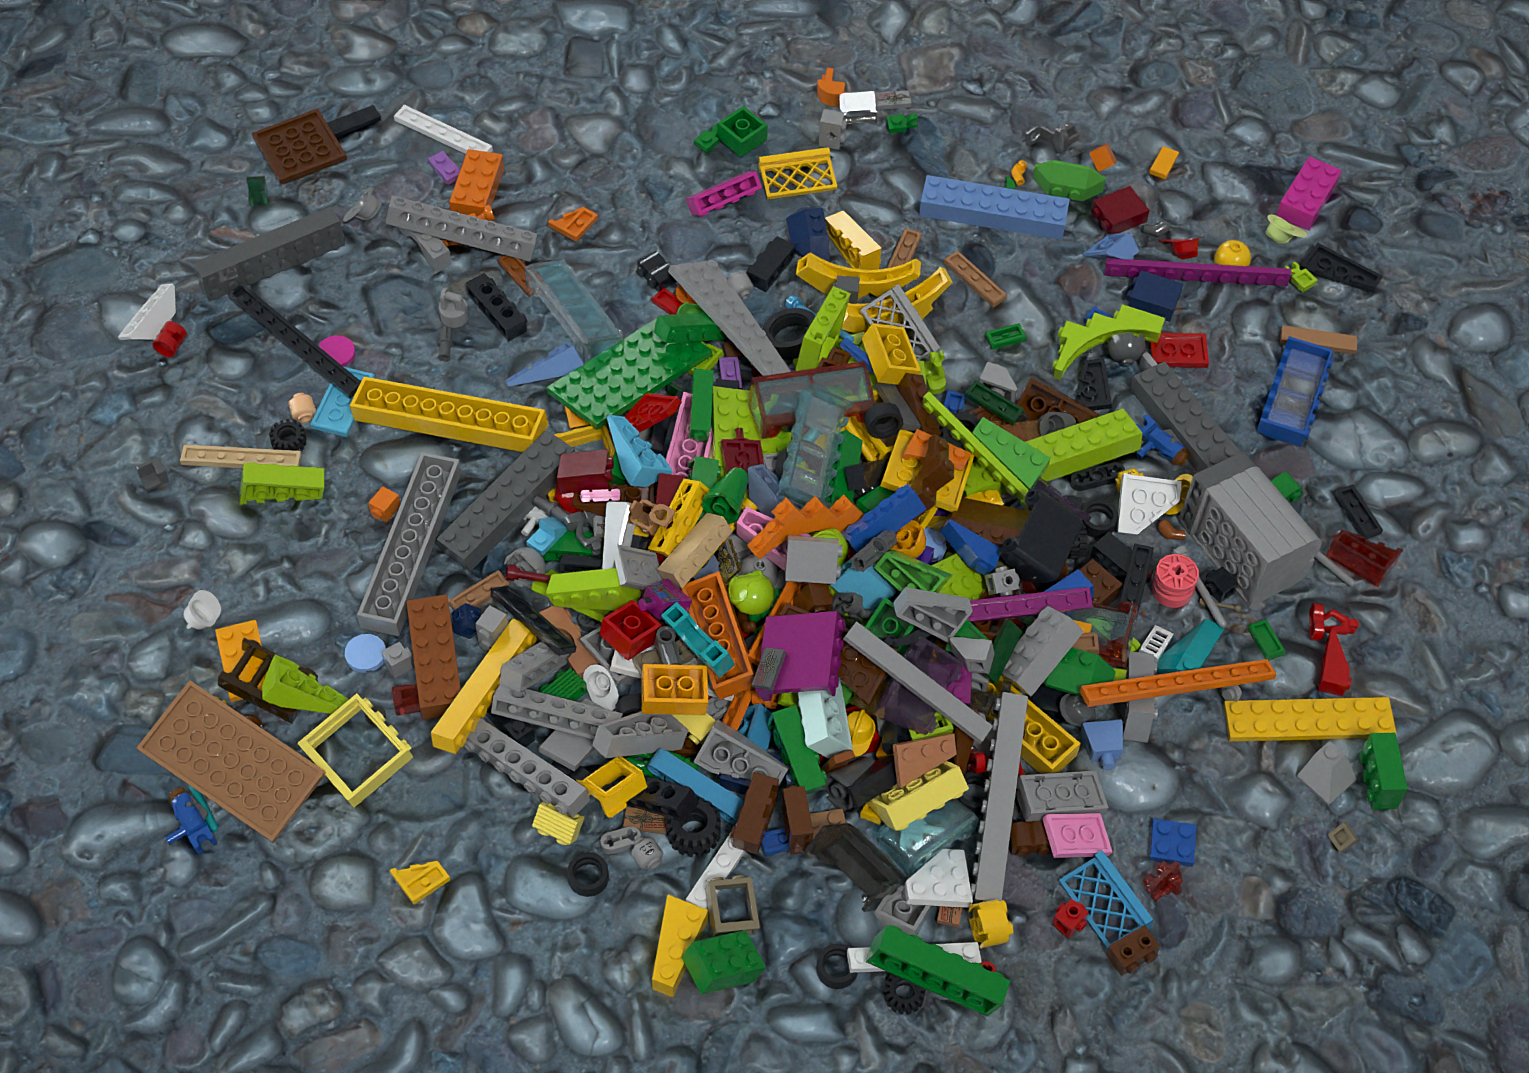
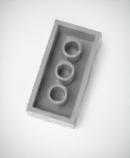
(1041, 650)

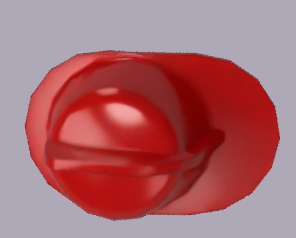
(1184, 247)

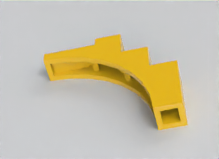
(823, 274)
(920, 297)

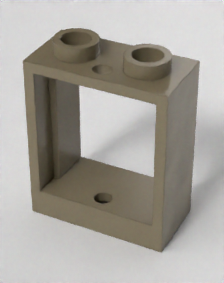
(719, 928)

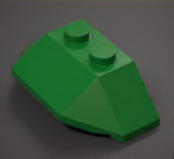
(1079, 669)

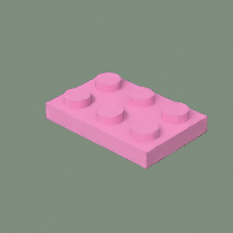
(1076, 835)

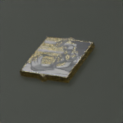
(727, 561)

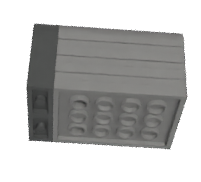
(1248, 528)

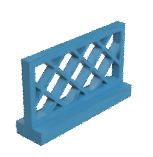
(1121, 890)

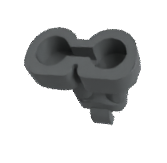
(576, 522)
(852, 604)

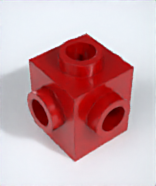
(1070, 918)

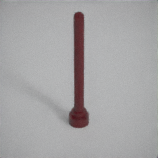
(514, 573)

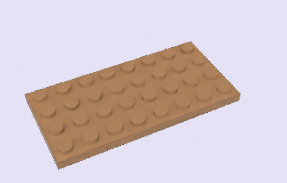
(231, 761)

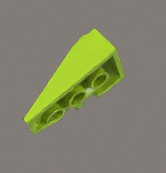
(295, 690)

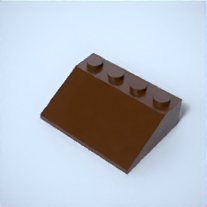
(990, 520)

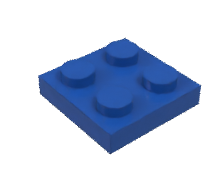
(1173, 842)

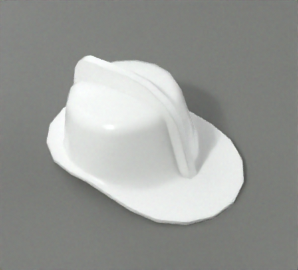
(202, 610)
(601, 686)

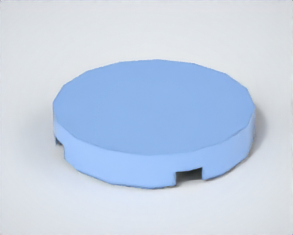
(364, 653)

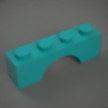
(706, 649)

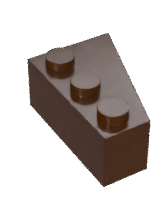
(755, 813)

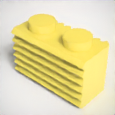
(557, 825)

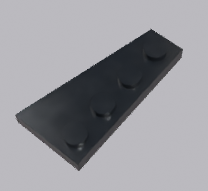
(1334, 266)

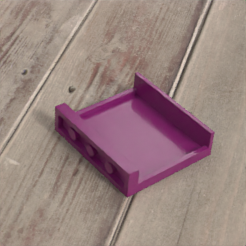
(812, 651)

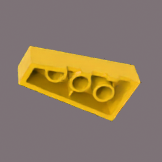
(853, 242)

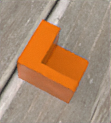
(1103, 157)

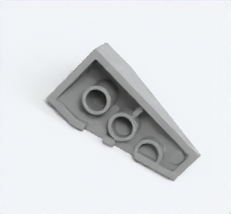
(735, 755)

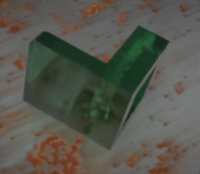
(257, 190)

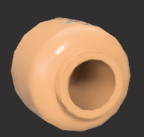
(302, 407)

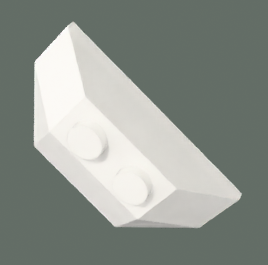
(152, 315)

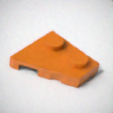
(574, 223)

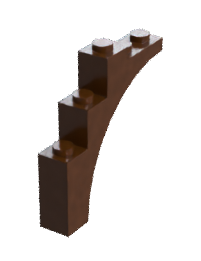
(934, 473)

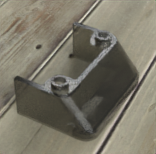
(858, 860)

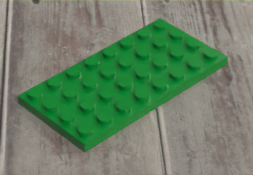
(624, 374)

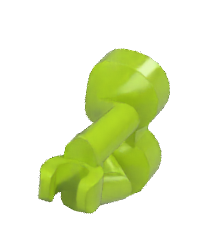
(935, 373)

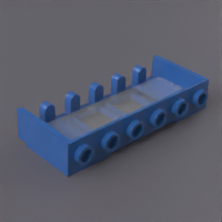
(1295, 391)

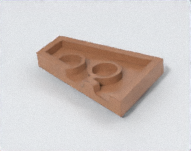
(921, 755)

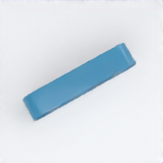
(672, 769)

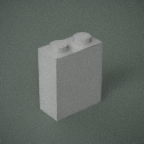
(812, 559)

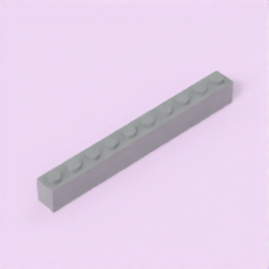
(1000, 798)

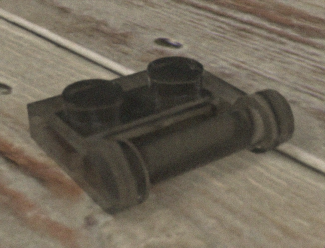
(857, 102)

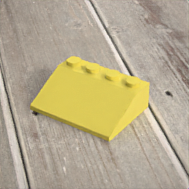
(913, 801)

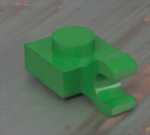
(899, 123)
(707, 140)

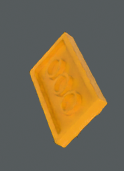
(231, 651)

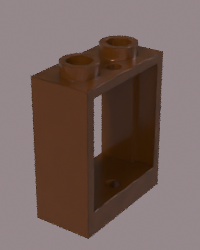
(796, 819)

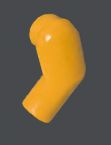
(1017, 172)

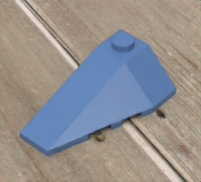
(559, 363)

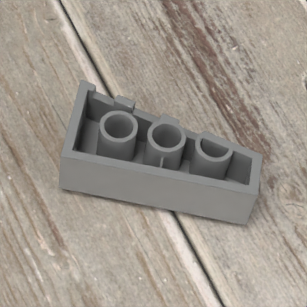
(1139, 713)
(639, 735)

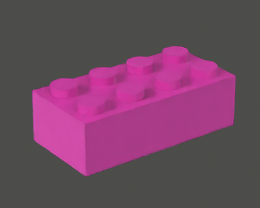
(1309, 193)

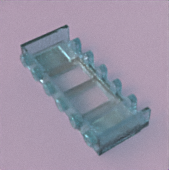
(814, 446)

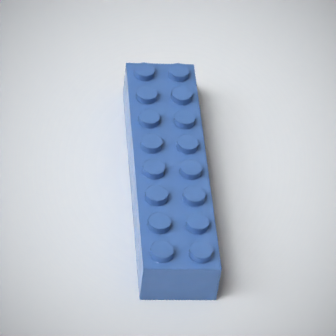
(994, 207)

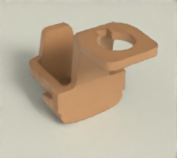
(653, 519)

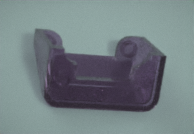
(903, 706)

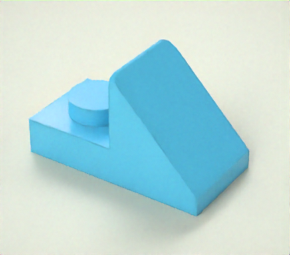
(547, 535)

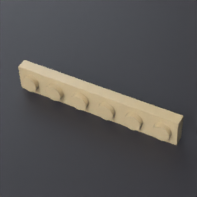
(235, 457)

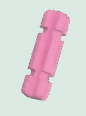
(600, 495)

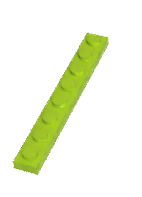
(974, 446)

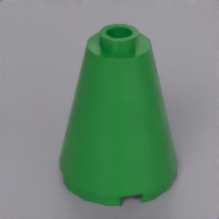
(727, 495)

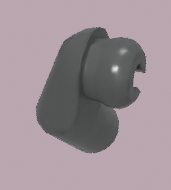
(1157, 230)

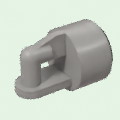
(452, 309)

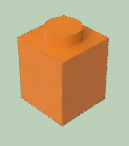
(384, 504)

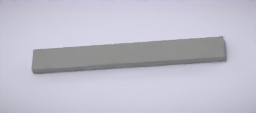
(918, 682)

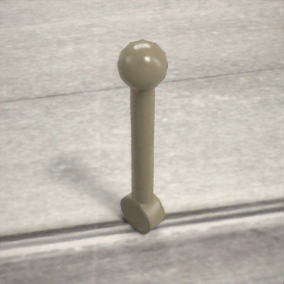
(1237, 608)

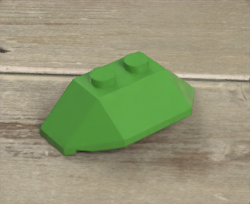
(1068, 180)

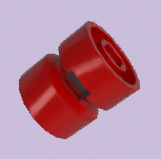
(169, 339)

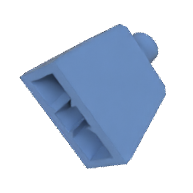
(1103, 741)

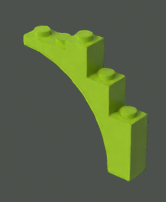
(1078, 339)

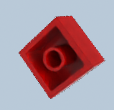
(629, 630)

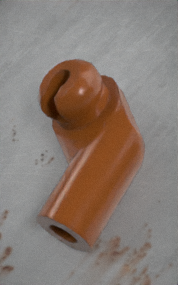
(1169, 532)

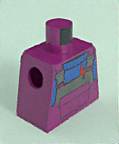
(661, 596)

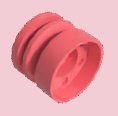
(1174, 580)

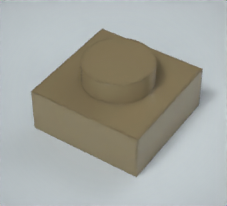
(1343, 837)

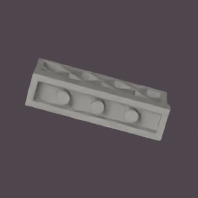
(910, 316)

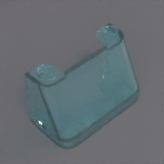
(927, 836)

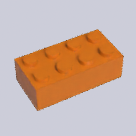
(477, 182)

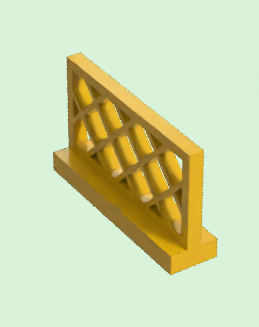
(795, 161)

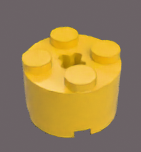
(990, 923)

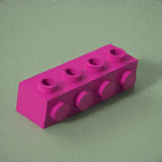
(722, 193)

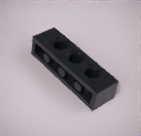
(496, 307)
(665, 799)

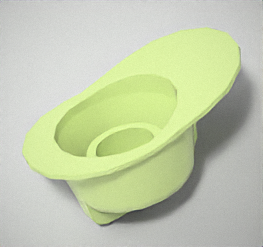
(1281, 230)

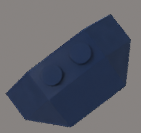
(809, 232)

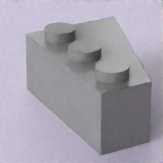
(933, 611)

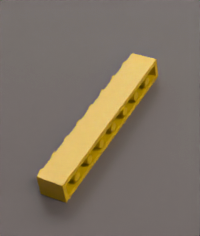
(478, 691)

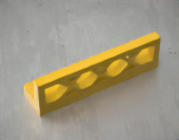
(684, 518)

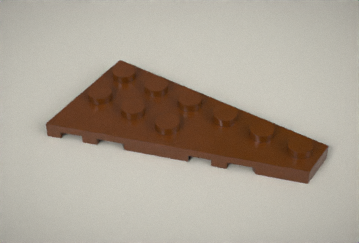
(856, 670)

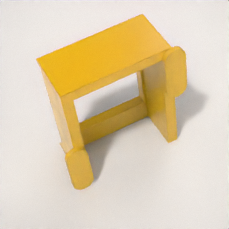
(615, 799)

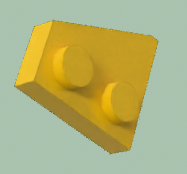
(420, 879)

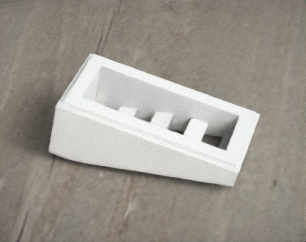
(1160, 651)

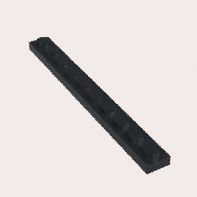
(295, 340)

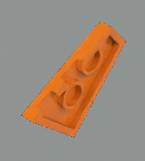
(919, 445)

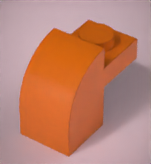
(829, 90)

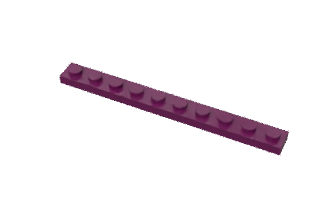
(1199, 272)

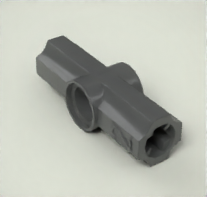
(874, 550)

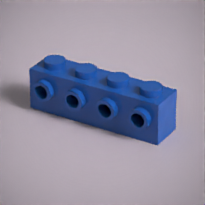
(889, 515)

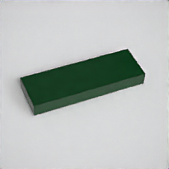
(994, 403)
(1003, 648)

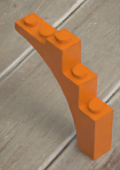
(811, 518)

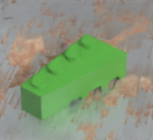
(1016, 455)

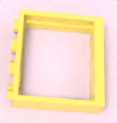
(332, 724)

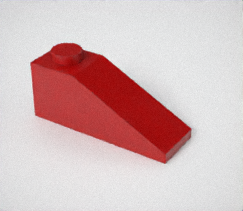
(1335, 669)

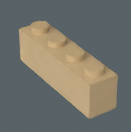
(694, 549)

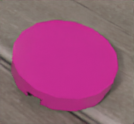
(339, 348)

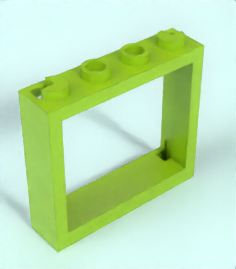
(826, 328)

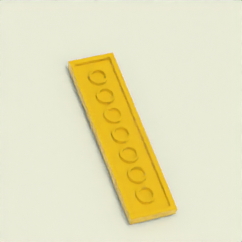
(1308, 719)

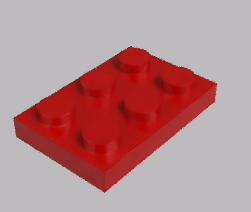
(1181, 350)

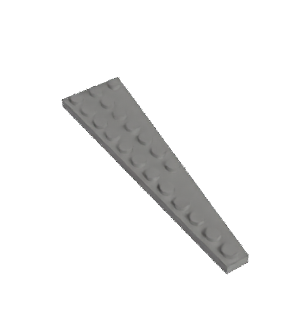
(723, 305)

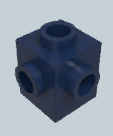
(465, 619)

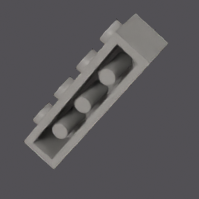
(531, 667)

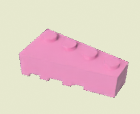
(751, 524)

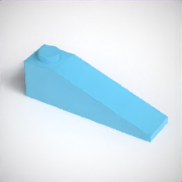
(635, 457)

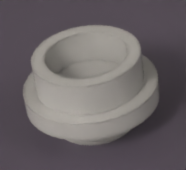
(1231, 693)

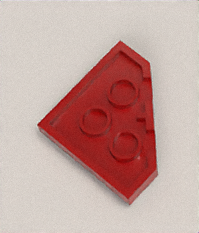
(651, 410)

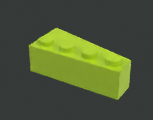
(280, 483)
(590, 590)

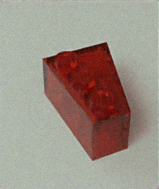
(1363, 557)

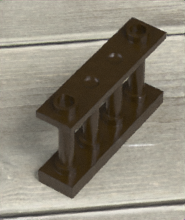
(249, 690)

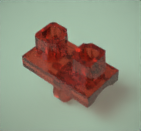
(1167, 881)

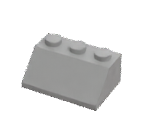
(604, 654)

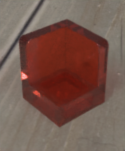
(406, 699)

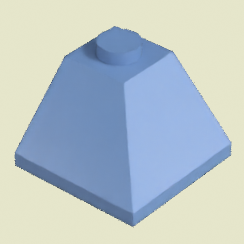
(1114, 246)

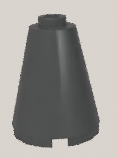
(842, 778)

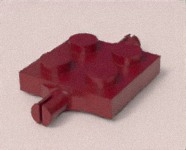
(741, 452)

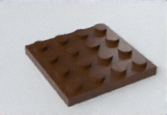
(299, 146)

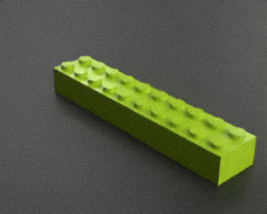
(1071, 449)

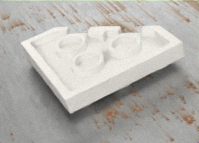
(1144, 501)
(941, 881)

